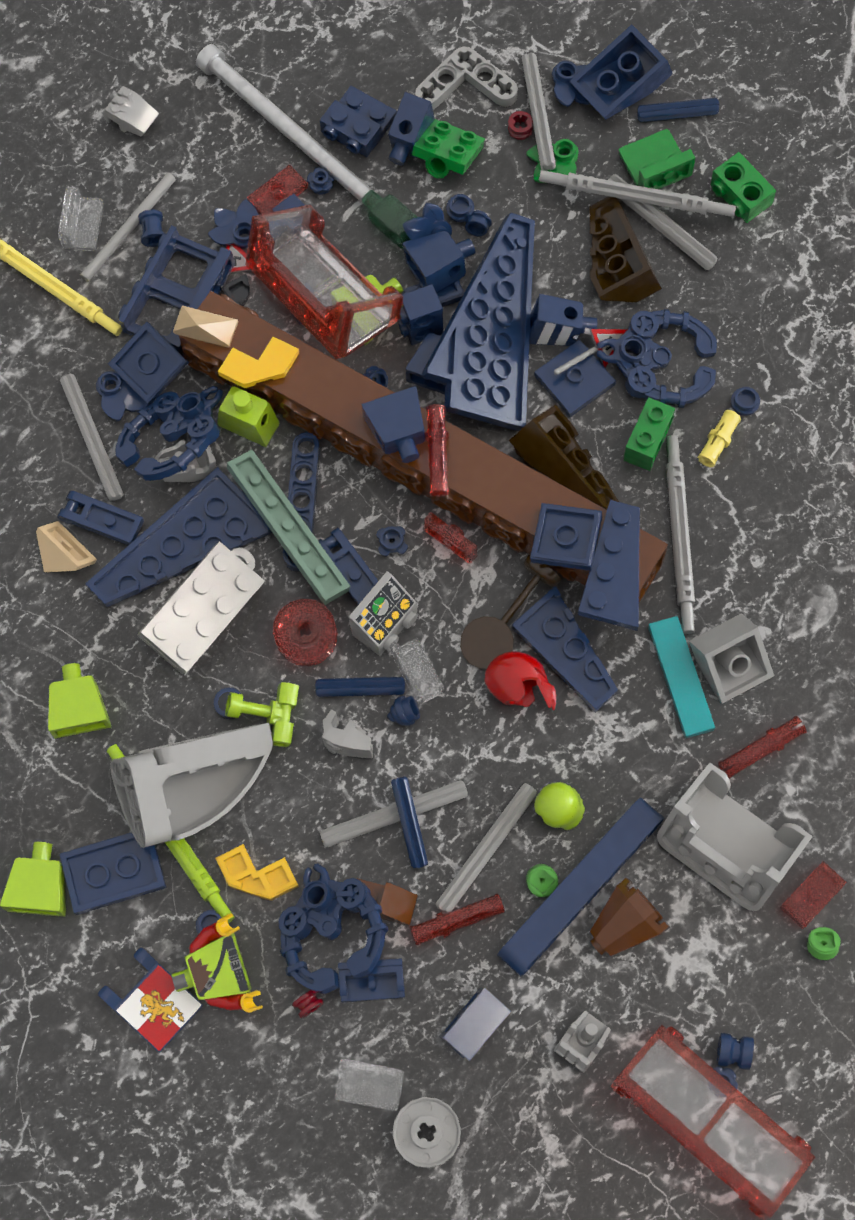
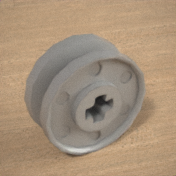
(432, 1113)

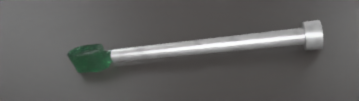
(385, 213)

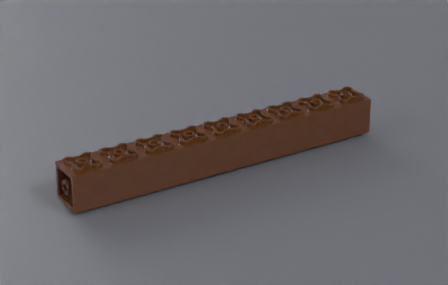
(328, 403)

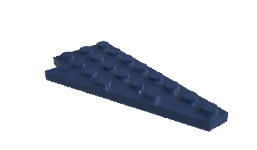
(488, 336)

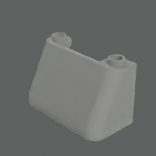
(729, 842)

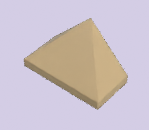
(205, 326)
(61, 549)

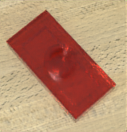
(277, 190)
(451, 537)
(813, 895)

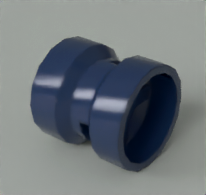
(733, 1051)

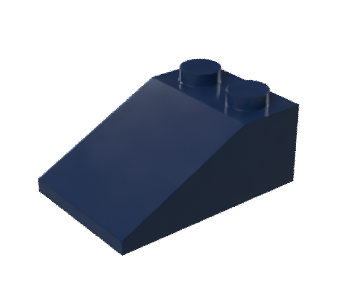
(622, 74)

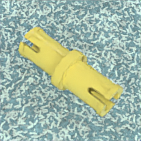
(719, 438)

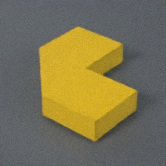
(248, 371)
(265, 883)

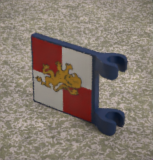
(154, 1004)

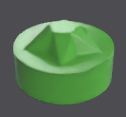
(541, 880)
(823, 943)

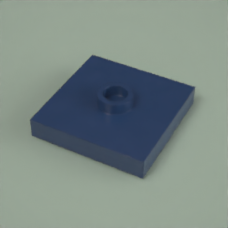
(148, 363)
(578, 384)
(566, 536)

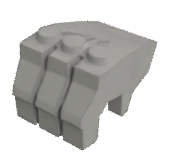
(130, 112)
(196, 469)
(346, 742)
(583, 1041)

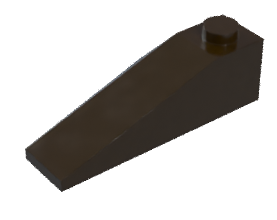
(618, 260)
(552, 449)

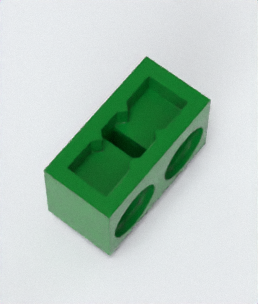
(748, 184)
(649, 434)

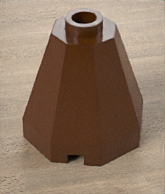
(626, 921)

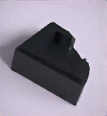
(237, 289)

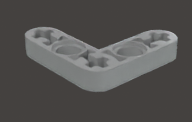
(462, 72)

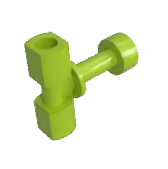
(277, 712)

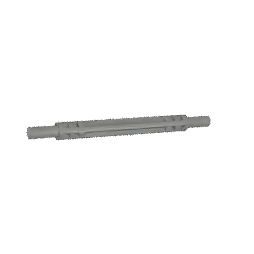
(637, 193)
(680, 535)

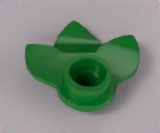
(563, 163)

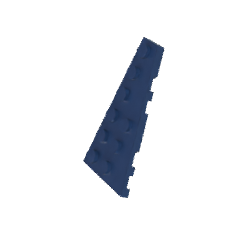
(181, 539)

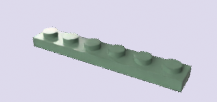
(288, 527)

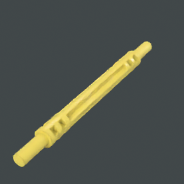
(57, 288)

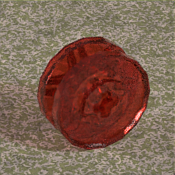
(305, 615)

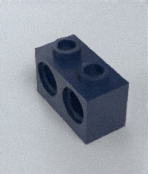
(421, 314)

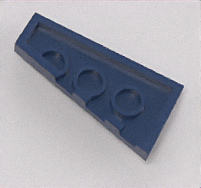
(614, 580)
(559, 641)

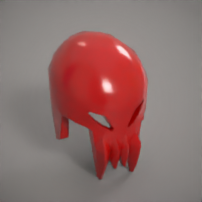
(512, 678)

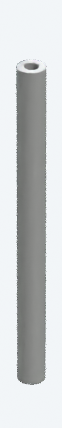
(129, 225)

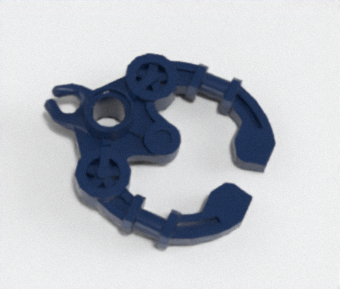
(651, 356)
(180, 415)
(325, 916)

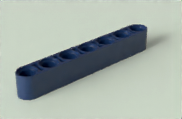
(580, 887)

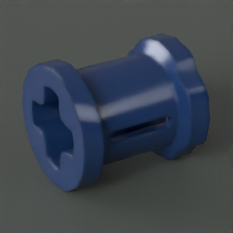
(151, 227)

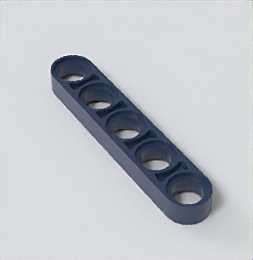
(307, 487)

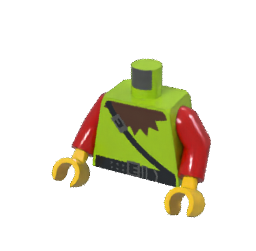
(217, 969)

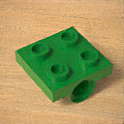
(447, 148)

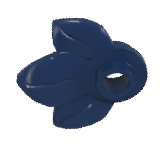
(563, 89)
(430, 223)
(233, 224)
(118, 399)

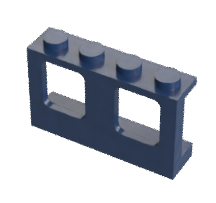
(172, 293)

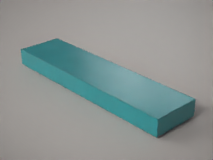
(681, 677)

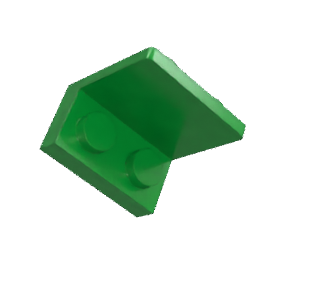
(657, 160)

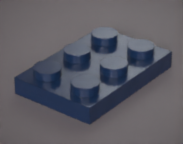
(111, 872)

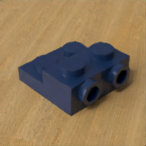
(357, 121)

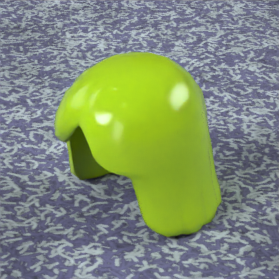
(559, 806)

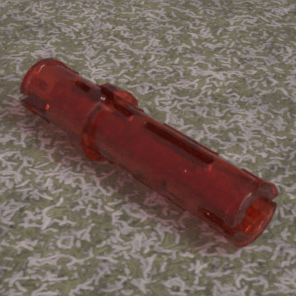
(436, 438)
(773, 740)
(456, 919)

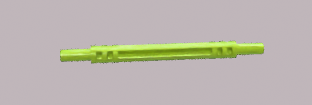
(190, 863)

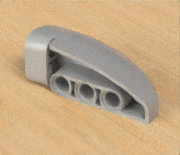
(188, 783)

